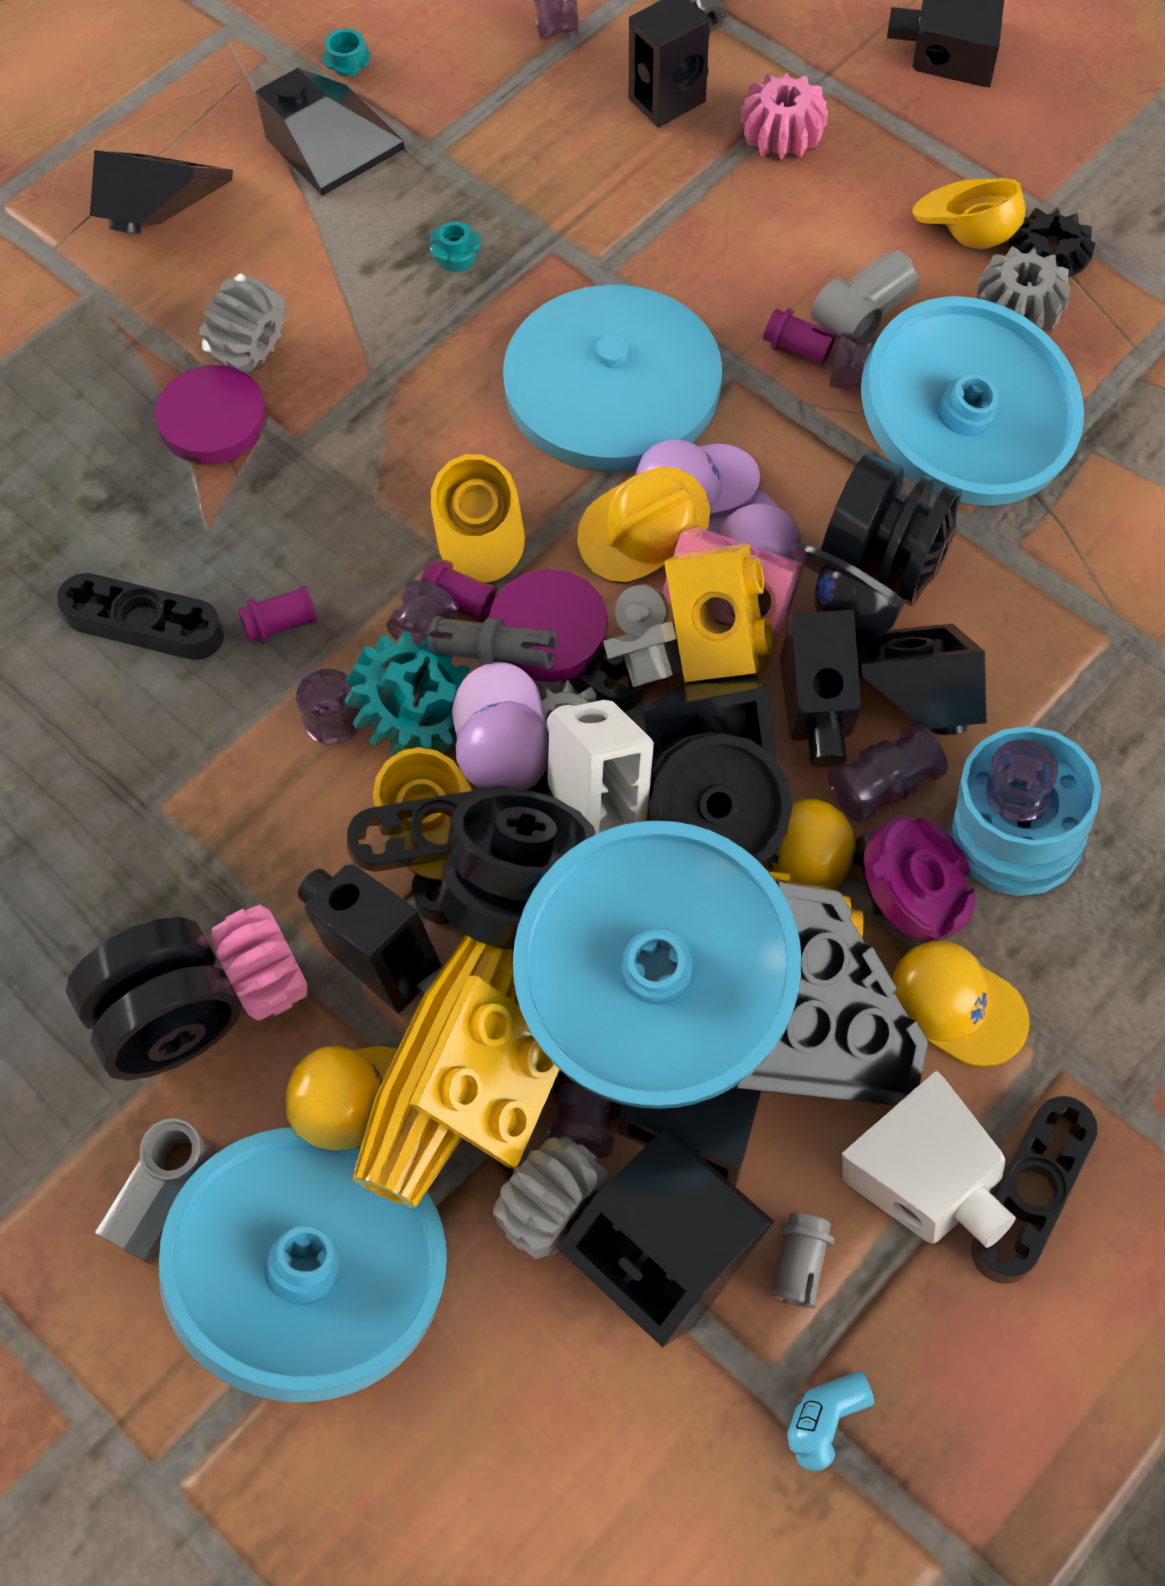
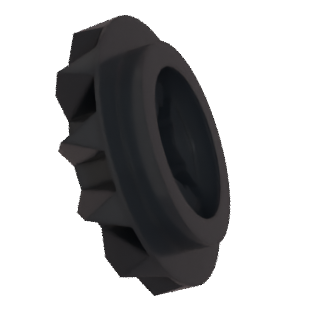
(1074, 240)

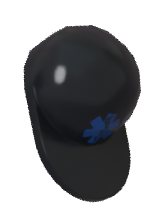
(848, 588)

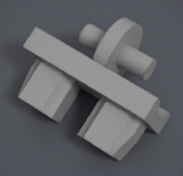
(650, 640)

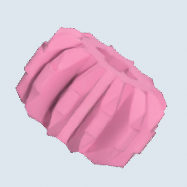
(784, 115)
(258, 962)

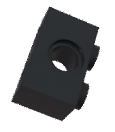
(668, 59)

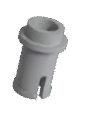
(802, 1259)

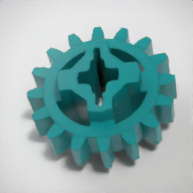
(403, 691)

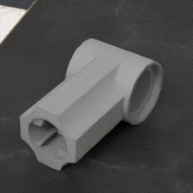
(866, 297)
(144, 1201)

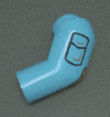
(818, 1417)

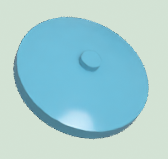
(611, 375)
(972, 399)
(657, 964)
(296, 1272)

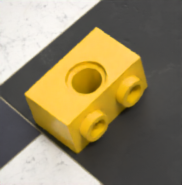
(705, 645)

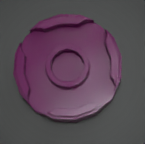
(211, 414)
(558, 603)
(919, 878)

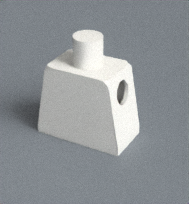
(598, 753)
(931, 1166)

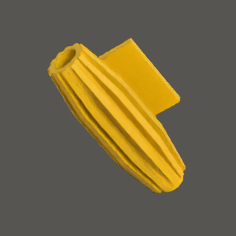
(457, 1074)

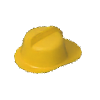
(640, 522)

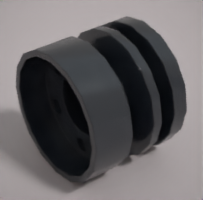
(890, 529)

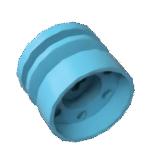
(1046, 847)

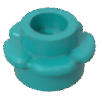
(346, 52)
(455, 246)

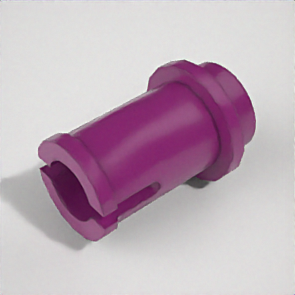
(799, 336)
(471, 595)
(277, 614)

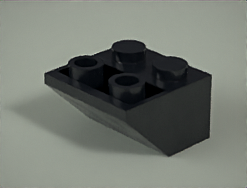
(665, 1237)

